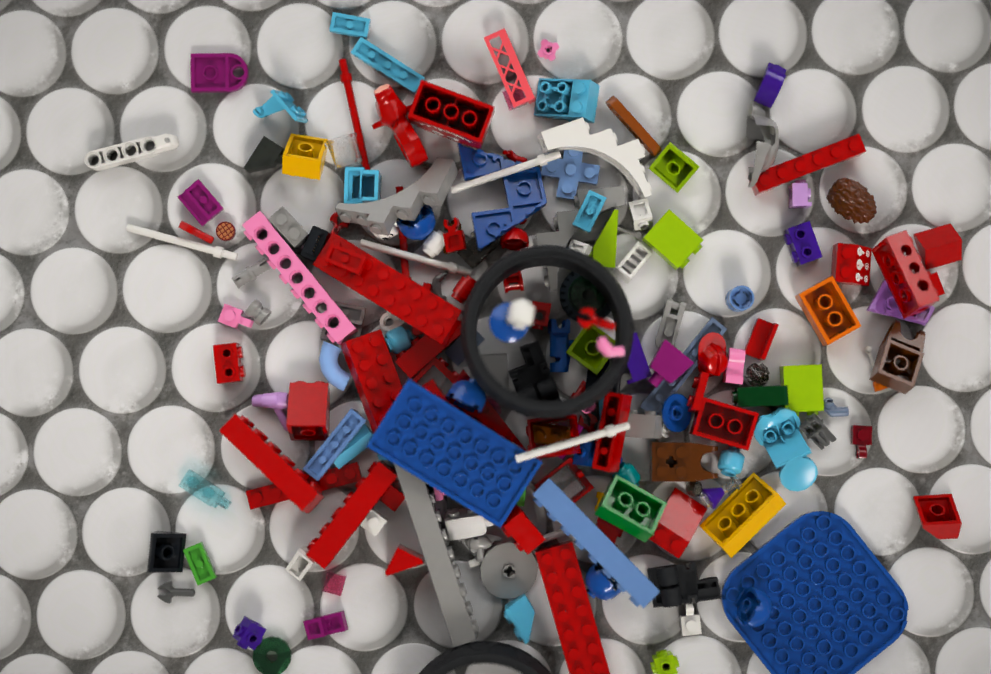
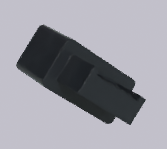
(315, 242)

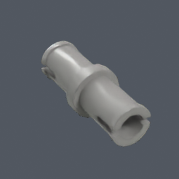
(251, 273)

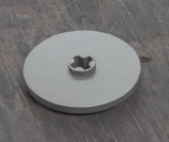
(511, 584)

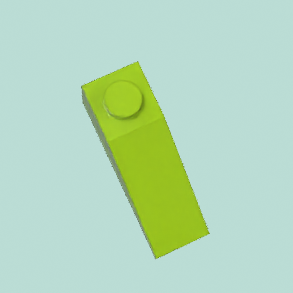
(605, 246)

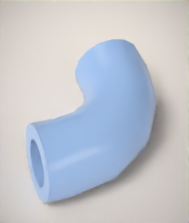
(330, 366)

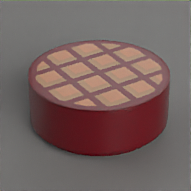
(225, 231)

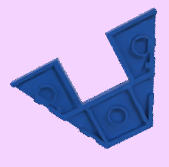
(522, 190)

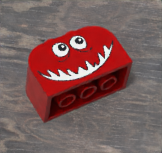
(451, 114)

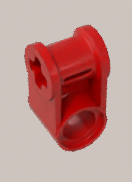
(516, 277)

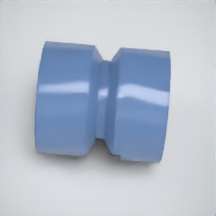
(739, 298)

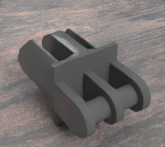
(817, 432)

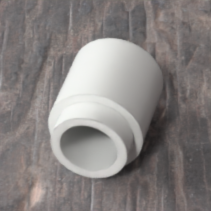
(434, 244)

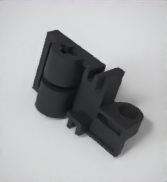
(533, 379)
(681, 584)

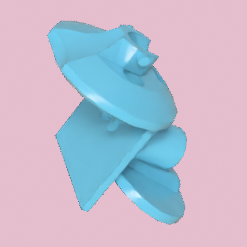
(786, 448)

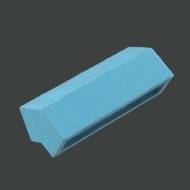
(355, 447)

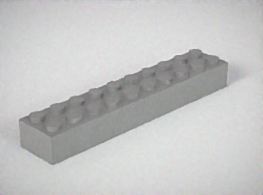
(439, 558)

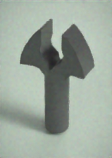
(174, 592)

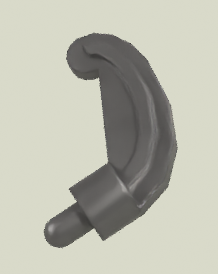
(436, 285)

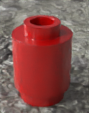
(463, 289)

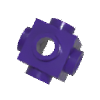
(249, 633)

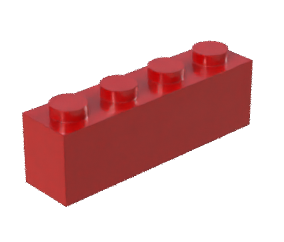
(422, 352)
(609, 450)

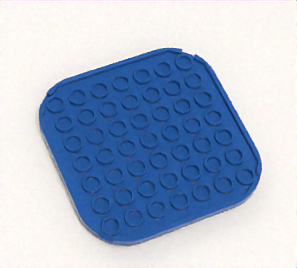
(827, 599)

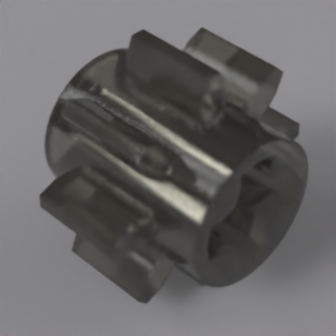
(757, 374)

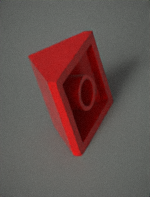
(939, 246)
(404, 559)

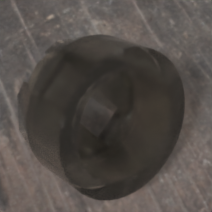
(694, 488)

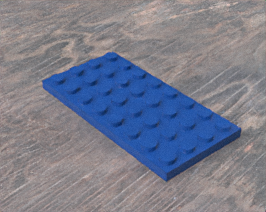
(453, 453)

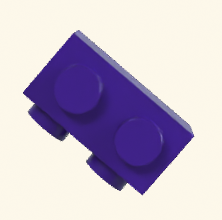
(802, 243)

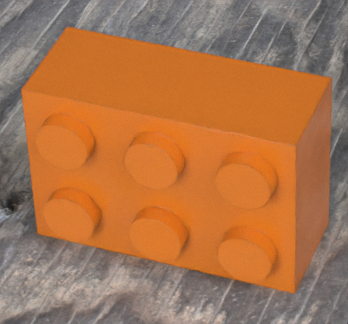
(827, 311)

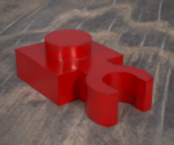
(454, 239)

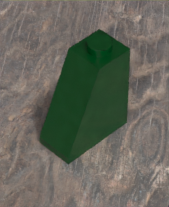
(760, 396)

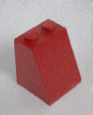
(308, 411)

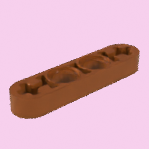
(633, 126)

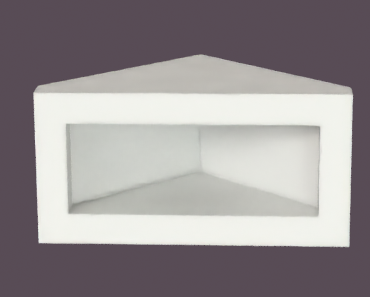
(300, 564)

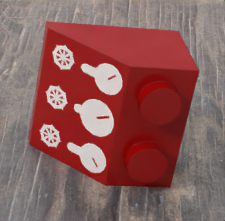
(851, 264)

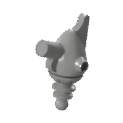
(479, 544)

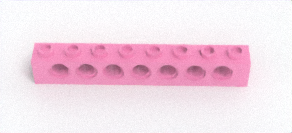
(260, 223)

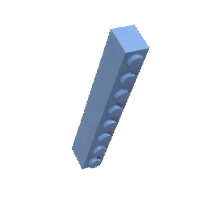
(600, 547)

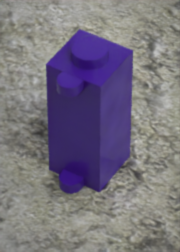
(637, 363)

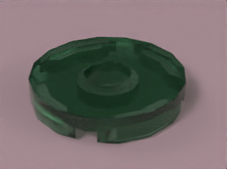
(283, 652)

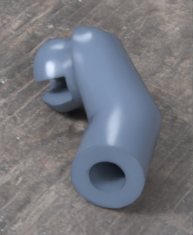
(834, 411)

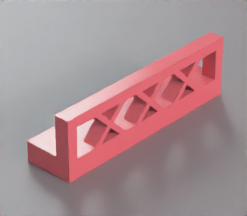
(516, 65)

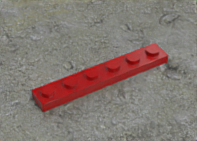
(331, 479)

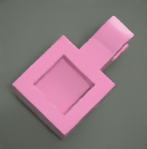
(233, 317)

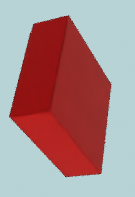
(393, 498)

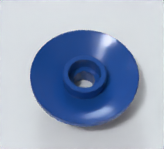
(500, 328)
(675, 413)

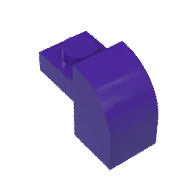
(770, 85)

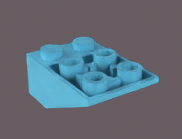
(567, 99)

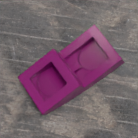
(325, 625)

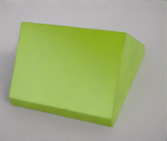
(674, 167)
(585, 349)

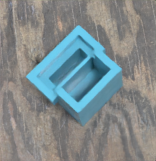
(361, 185)

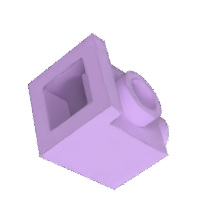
(799, 194)

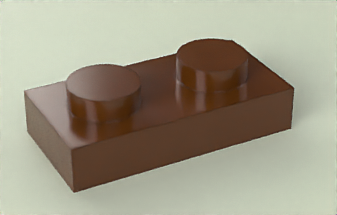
(550, 433)

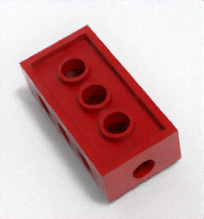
(899, 276)

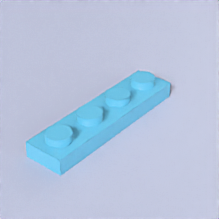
(387, 65)

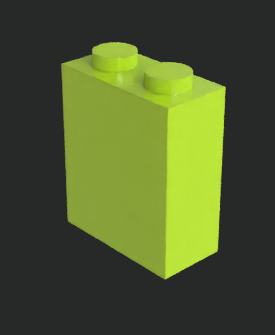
(673, 240)
(804, 388)

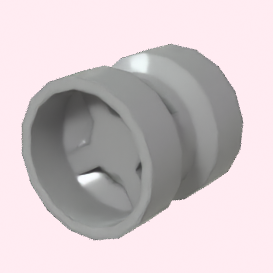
(257, 311)

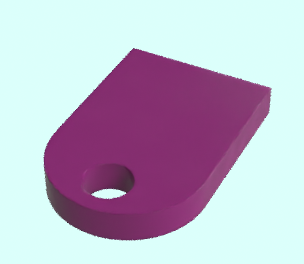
(216, 73)

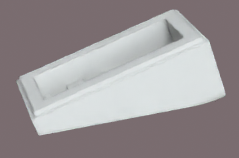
(619, 270)

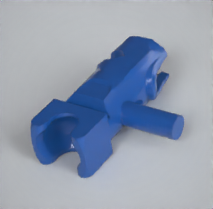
(559, 345)

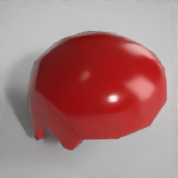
(514, 239)

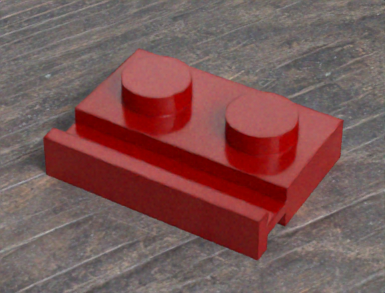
(699, 384)

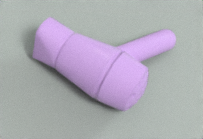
(274, 401)

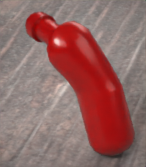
(512, 156)

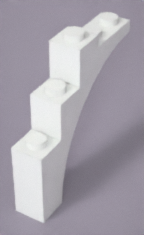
(603, 144)

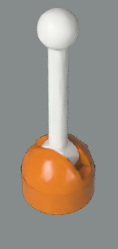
(877, 387)

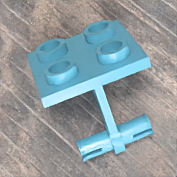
(279, 102)

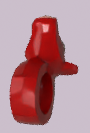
(393, 114)

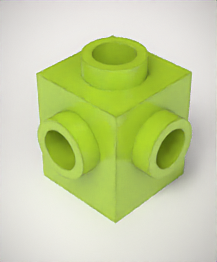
(662, 657)

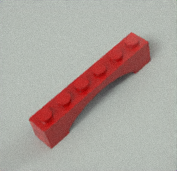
(809, 163)

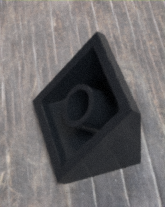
(166, 552)

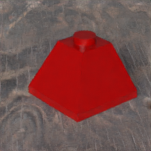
(938, 515)

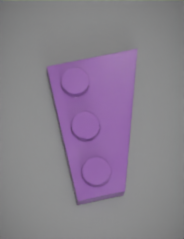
(885, 304)

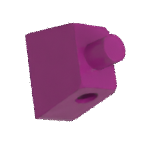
(668, 364)

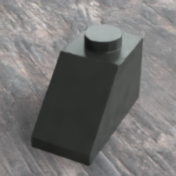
(265, 156)

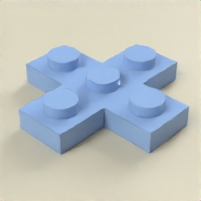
(569, 172)

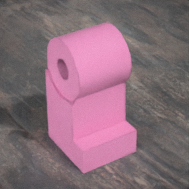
(734, 372)

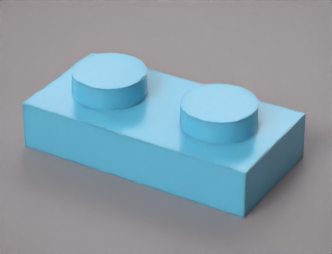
(350, 25)
(589, 211)

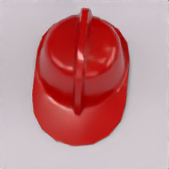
(712, 354)

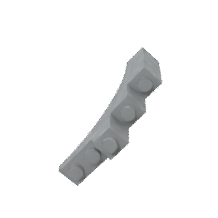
(406, 204)
(564, 221)

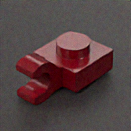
(861, 437)

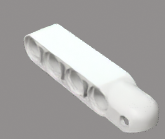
(161, 145)

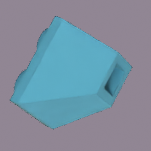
(521, 614)

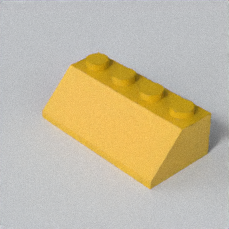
(743, 514)

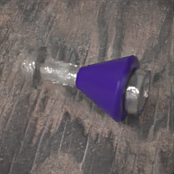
(711, 496)

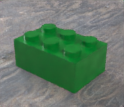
(630, 508)

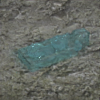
(204, 490)

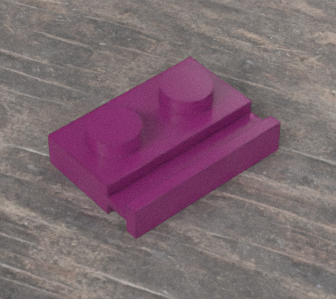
(200, 202)

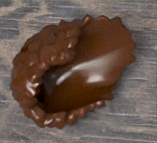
(852, 200)

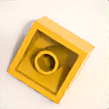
(304, 156)

